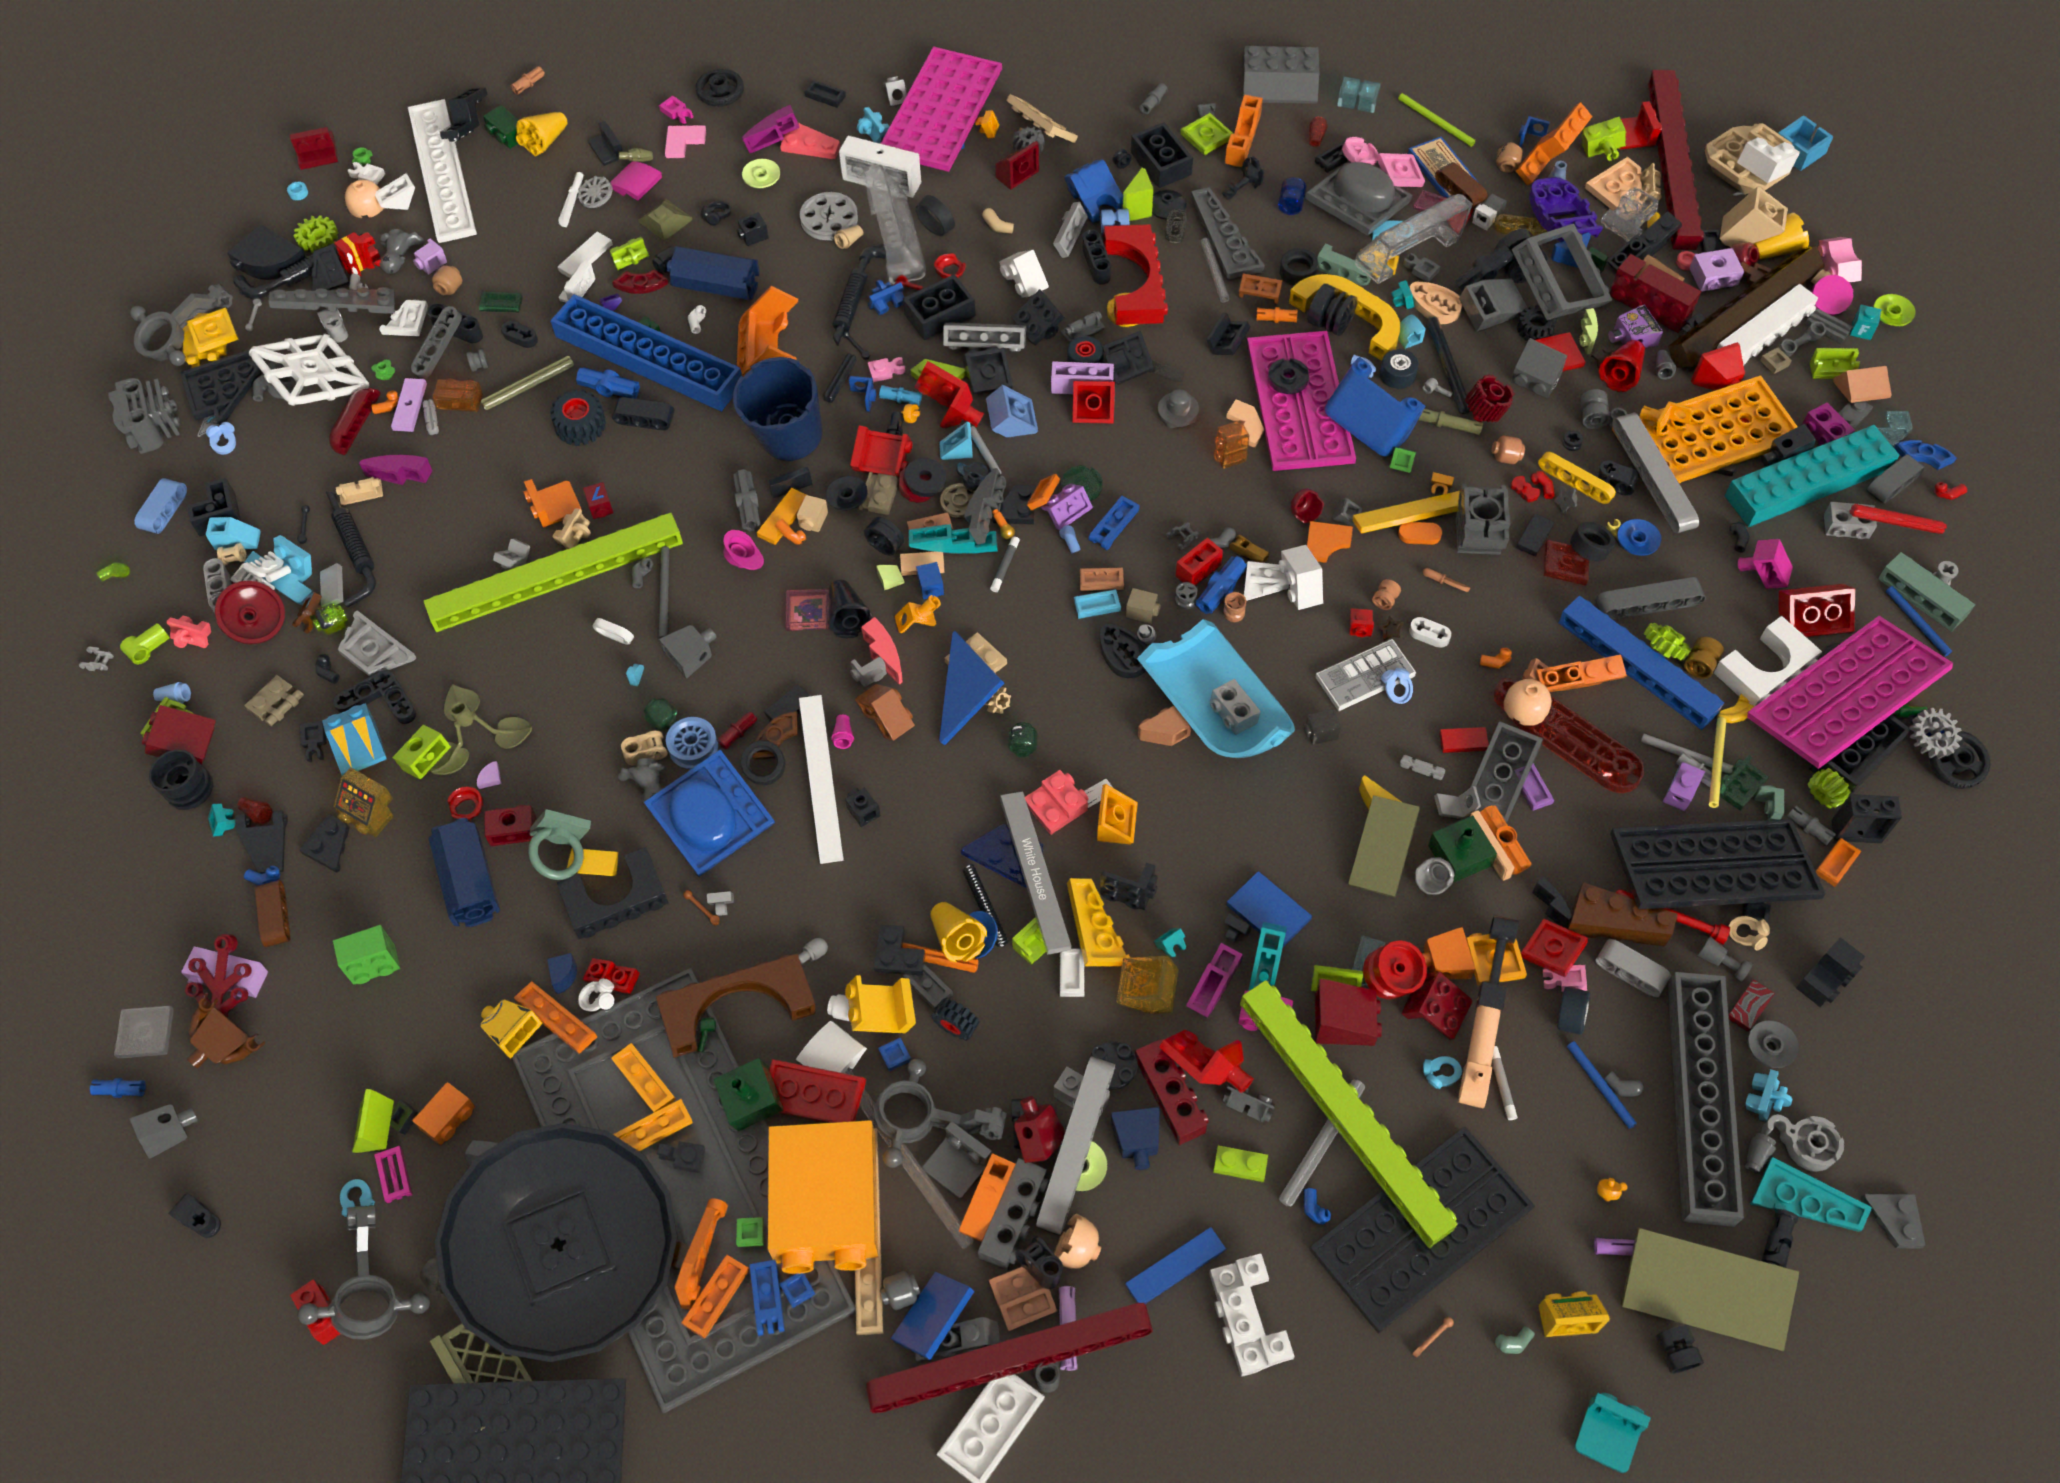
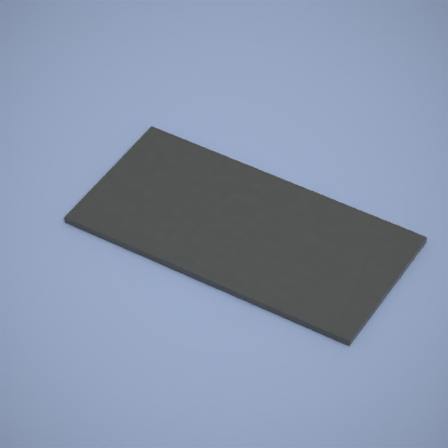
(735, 1168)

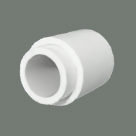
(838, 1007)

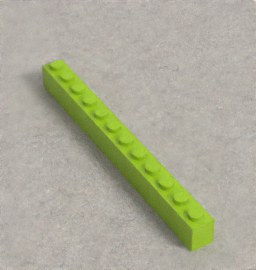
(552, 572)
(1348, 1114)

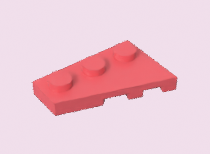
(810, 143)

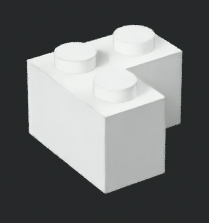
(1768, 161)
(1025, 271)
(1303, 576)

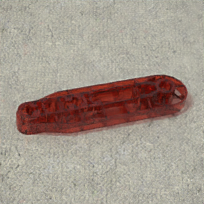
(1582, 744)

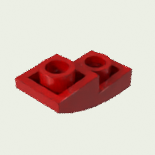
(621, 977)

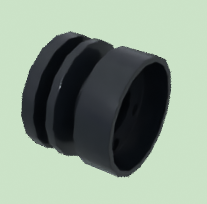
(1513, 239)
(1331, 309)
(181, 779)

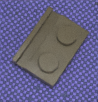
(880, 493)

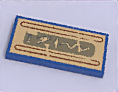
(1434, 156)

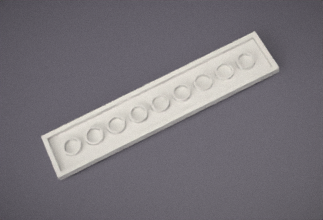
(441, 172)

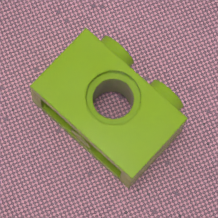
(421, 752)

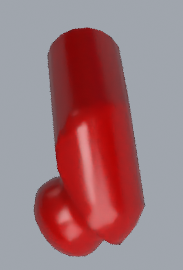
(1546, 482)
(1942, 491)

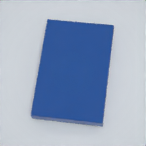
(1264, 902)
(932, 1315)

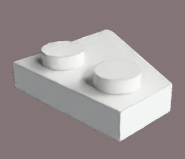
(1263, 580)

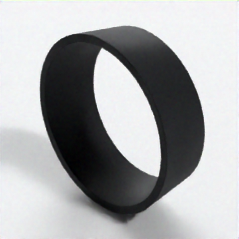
(939, 210)

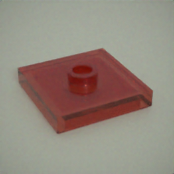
(1565, 564)

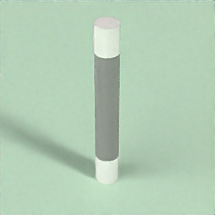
(1503, 1085)

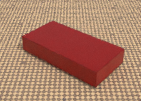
(1463, 740)

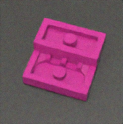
(636, 180)

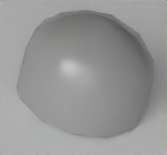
(1434, 876)

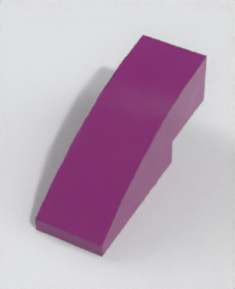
(771, 129)
(397, 468)
(1215, 980)

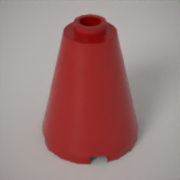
(1623, 367)

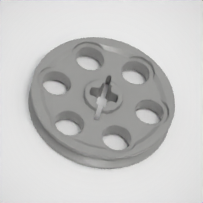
(822, 211)

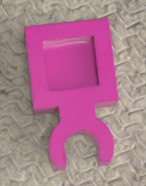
(675, 108)

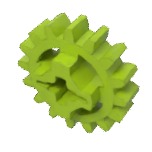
(316, 233)
(1667, 641)

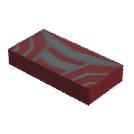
(1750, 1005)

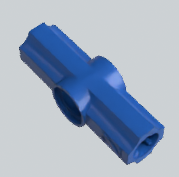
(607, 383)
(1221, 584)

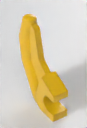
(1738, 712)

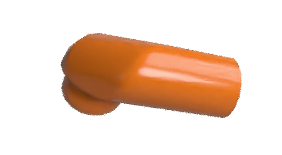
(388, 405)
(788, 533)
(1498, 661)

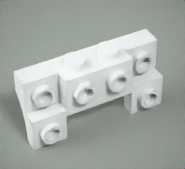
(1242, 1321)

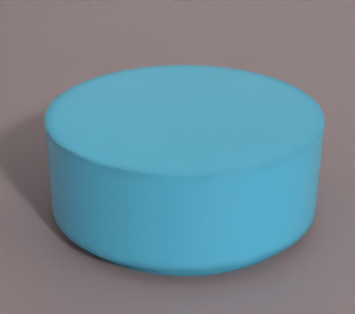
(297, 190)

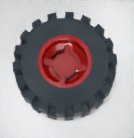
(578, 417)

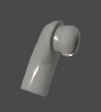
(355, 282)

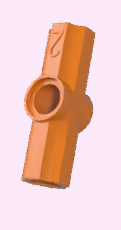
(1501, 829)

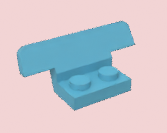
(300, 566)

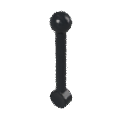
(865, 354)
(302, 538)

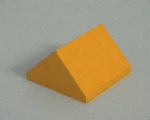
(1116, 817)

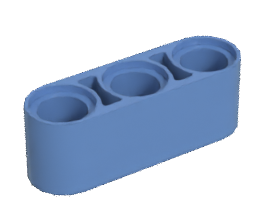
(160, 505)

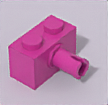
(1770, 562)

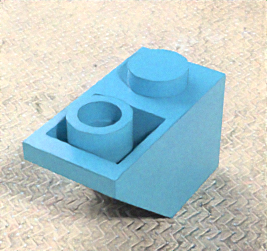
(228, 531)

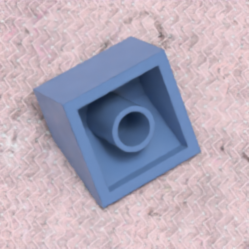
(1011, 413)

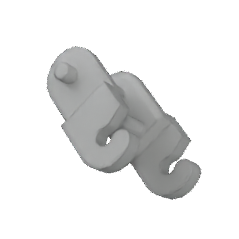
(92, 666)

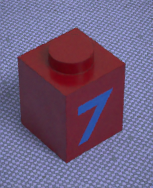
(598, 500)

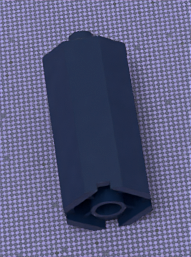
(713, 272)
(463, 873)

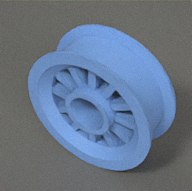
(691, 730)

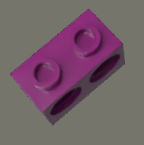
(1827, 424)

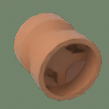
(1387, 593)
(1234, 607)

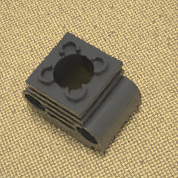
(144, 414)
(1482, 520)

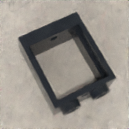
(1874, 828)

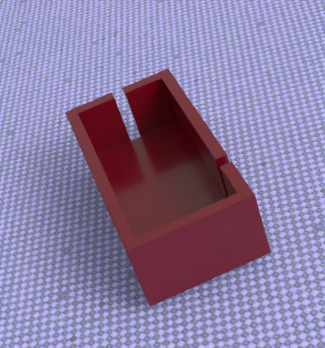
(1665, 296)

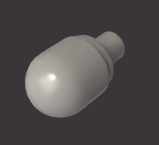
(1146, 634)
(813, 950)

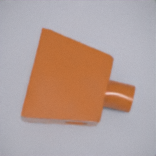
(1449, 955)

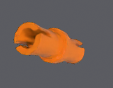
(1277, 315)

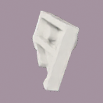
(406, 320)

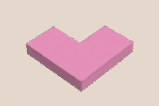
(680, 136)

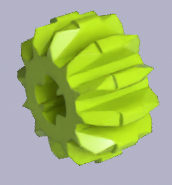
(1829, 788)

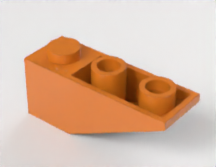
(986, 1197)

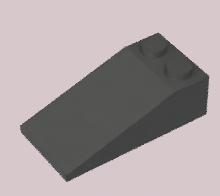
(1496, 776)

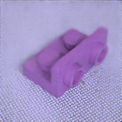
(1067, 505)

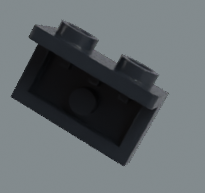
(1227, 335)

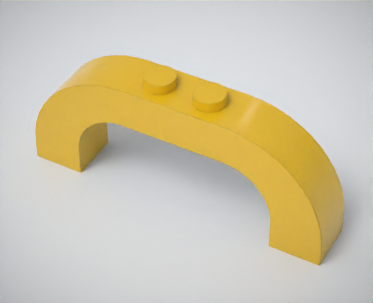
(1368, 307)

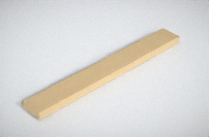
(869, 1283)

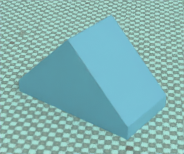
(957, 444)

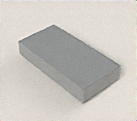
(331, 585)

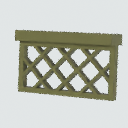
(456, 1366)

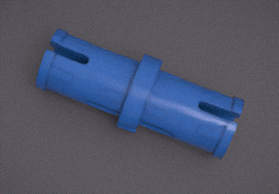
(117, 1087)

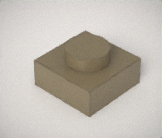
(1776, 360)

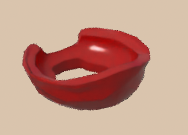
(947, 260)
(461, 795)

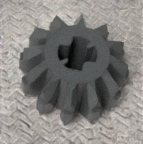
(1027, 136)

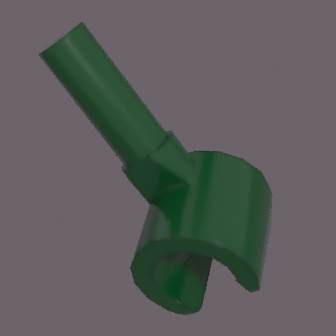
(707, 1025)

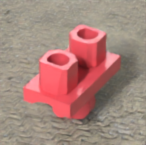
(185, 632)

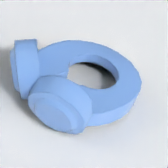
(214, 433)
(1389, 680)

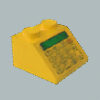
(1572, 1314)

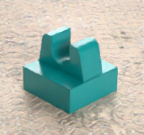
(1403, 296)
(218, 819)
(1169, 939)

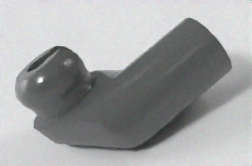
(259, 387)
(1225, 538)
(639, 571)
(1624, 1088)

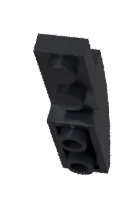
(1648, 242)

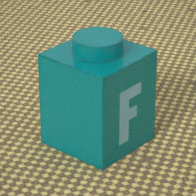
(1865, 322)

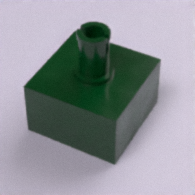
(1463, 847)
(748, 1094)

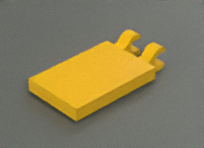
(192, 355)

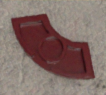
(640, 283)

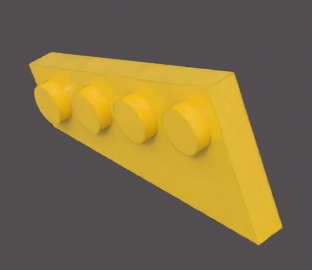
(1095, 932)

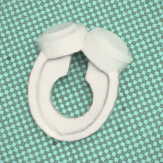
(604, 1000)

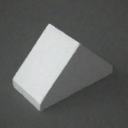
(396, 194)

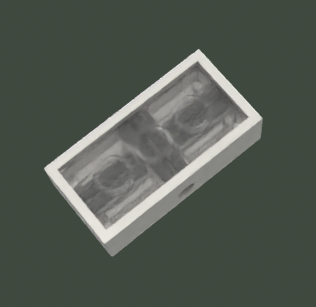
(898, 163)

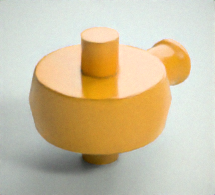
(910, 413)
(1610, 1189)

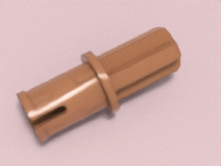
(527, 80)

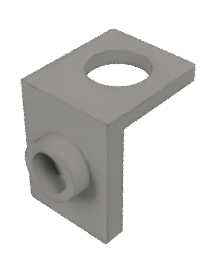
(892, 84)
(1456, 806)

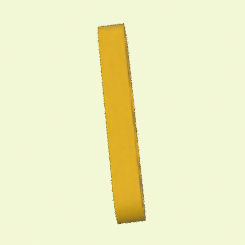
(1598, 489)

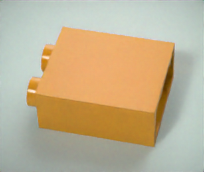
(822, 1195)

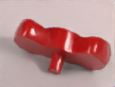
(1525, 489)

